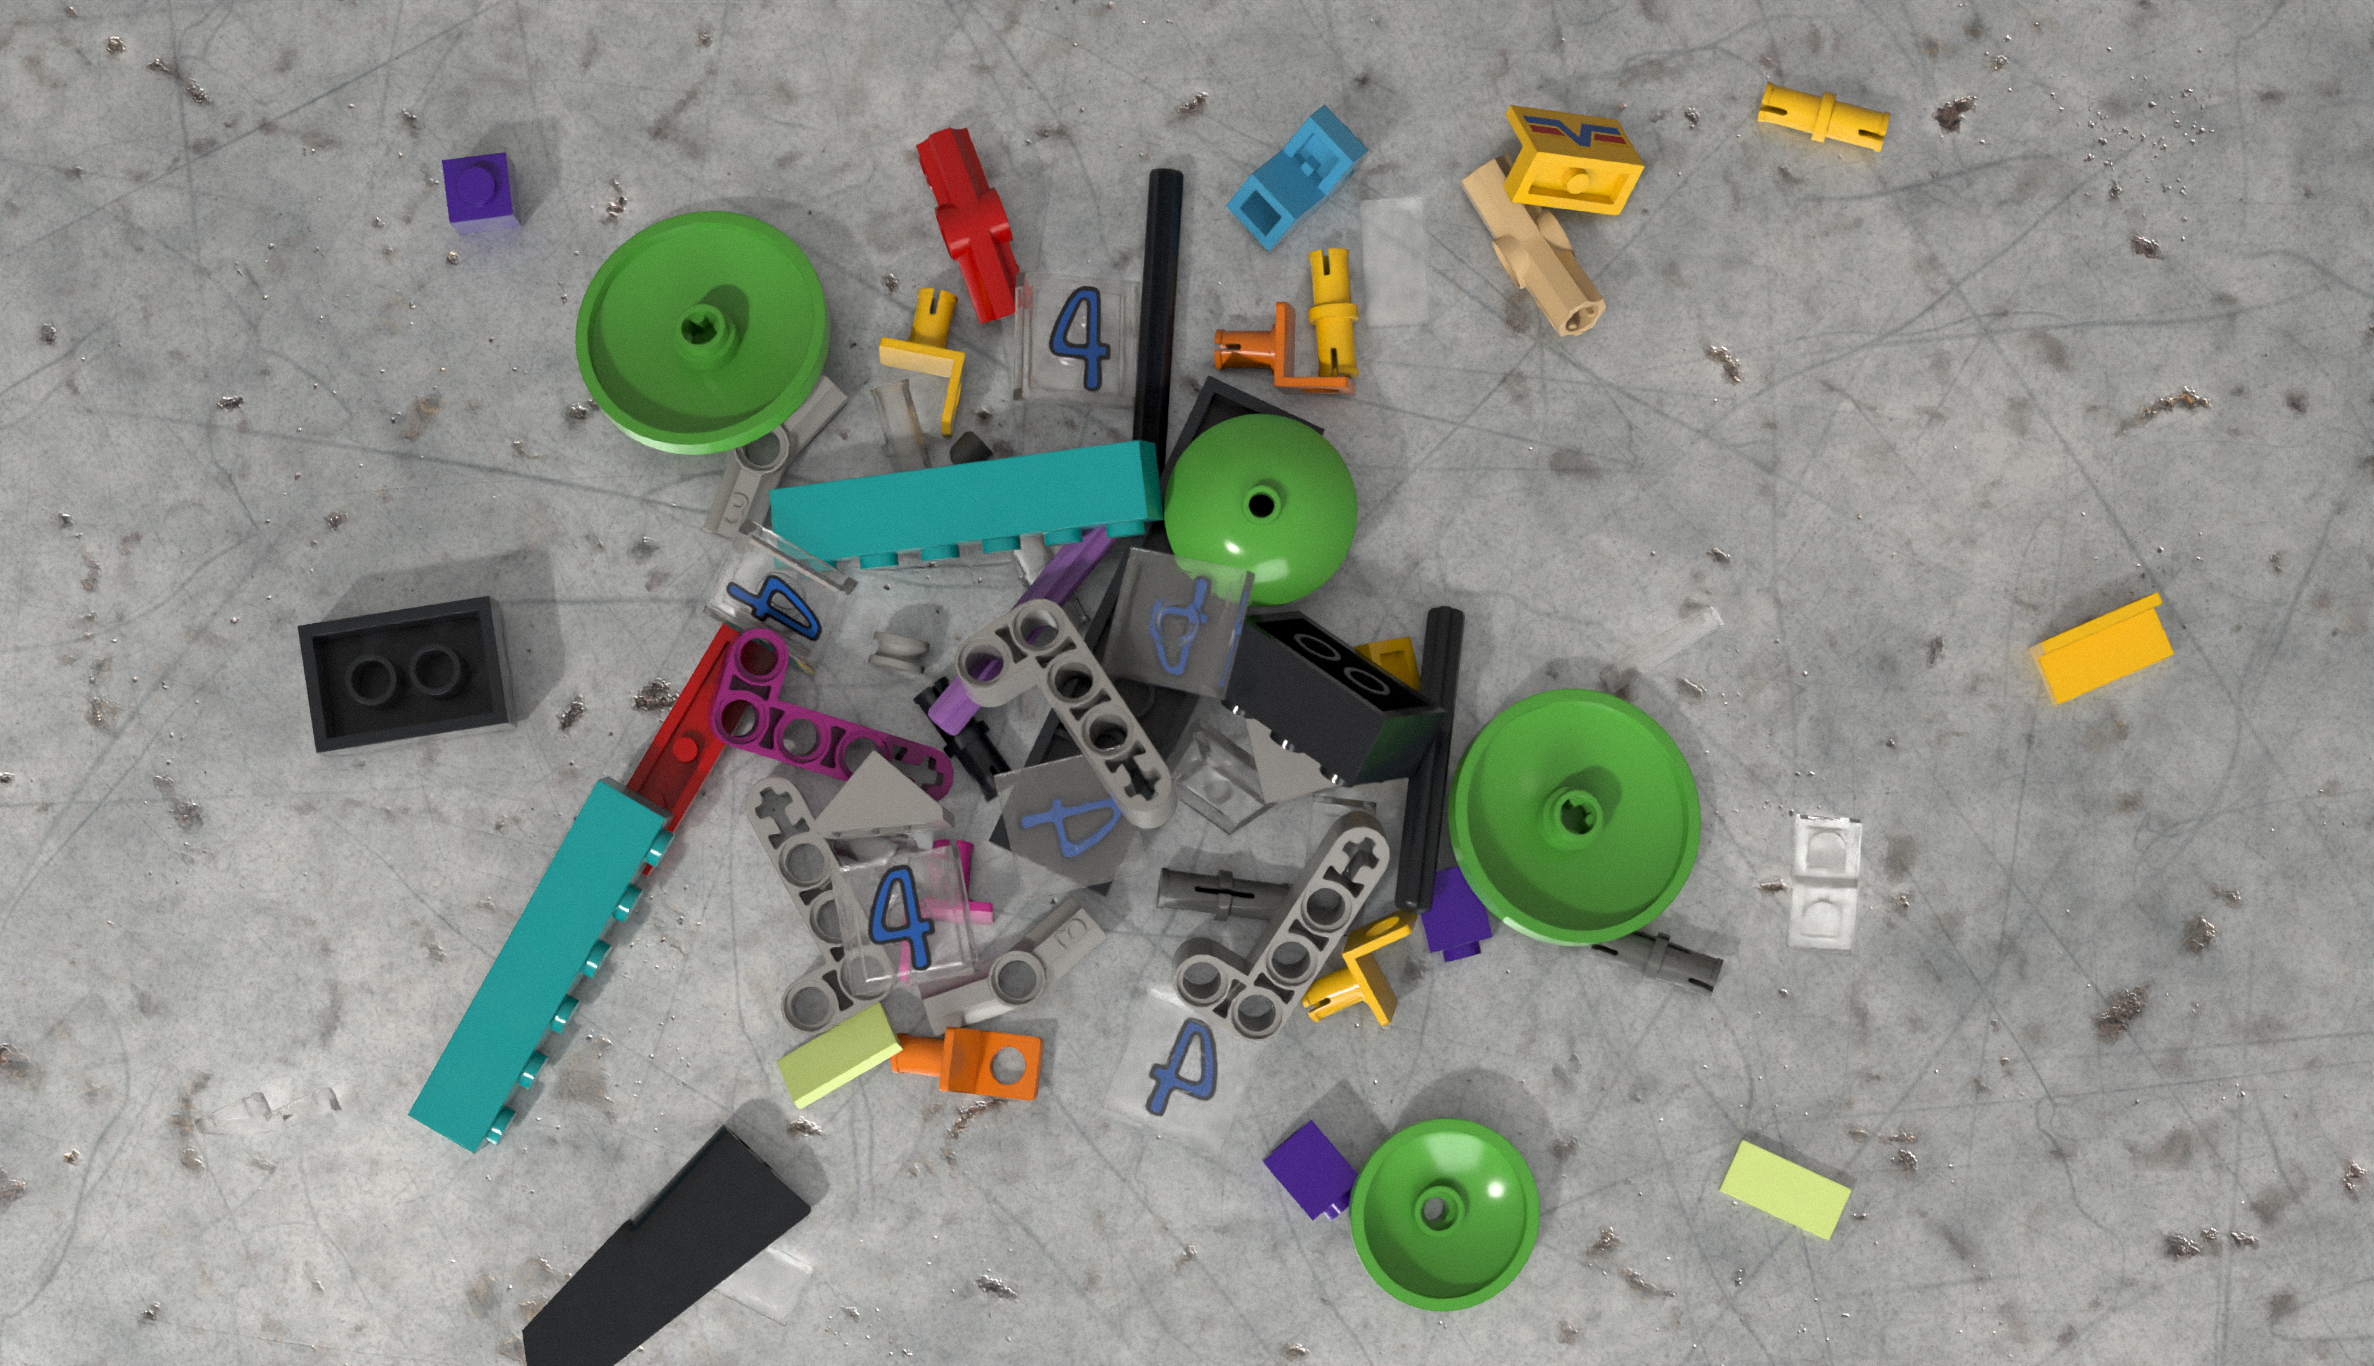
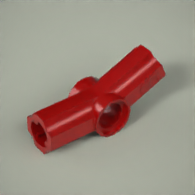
(971, 222)

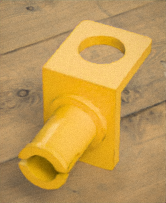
(928, 352)
(1362, 976)

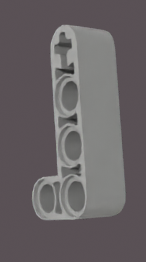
(1083, 716)
(809, 899)
(1292, 922)

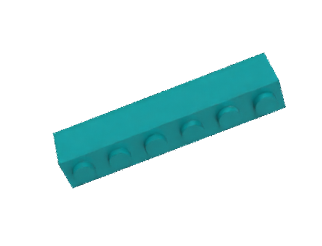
(973, 505)
(542, 965)

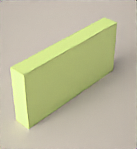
(839, 1055)
(1785, 1189)

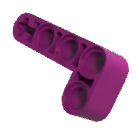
(831, 732)

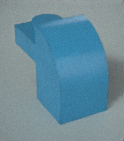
(1297, 179)

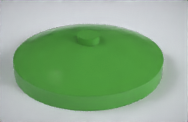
(703, 332)
(1574, 817)

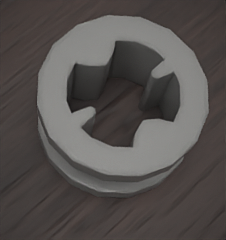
(899, 653)

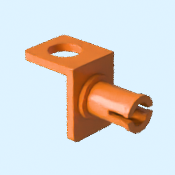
(1276, 351)
(967, 1059)

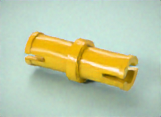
(1823, 117)
(1333, 313)

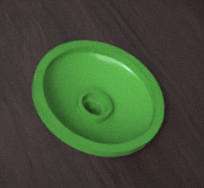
(1311, 494)
(1484, 1222)

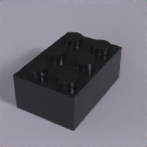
(407, 676)
(1329, 701)

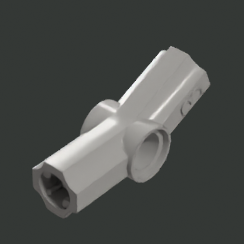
(747, 486)
(1049, 948)

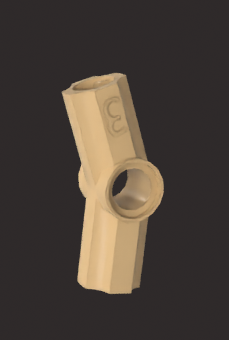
(1534, 251)

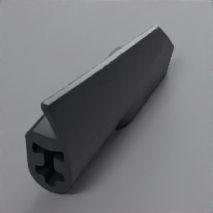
(668, 1257)

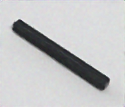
(1158, 309)
(1428, 785)

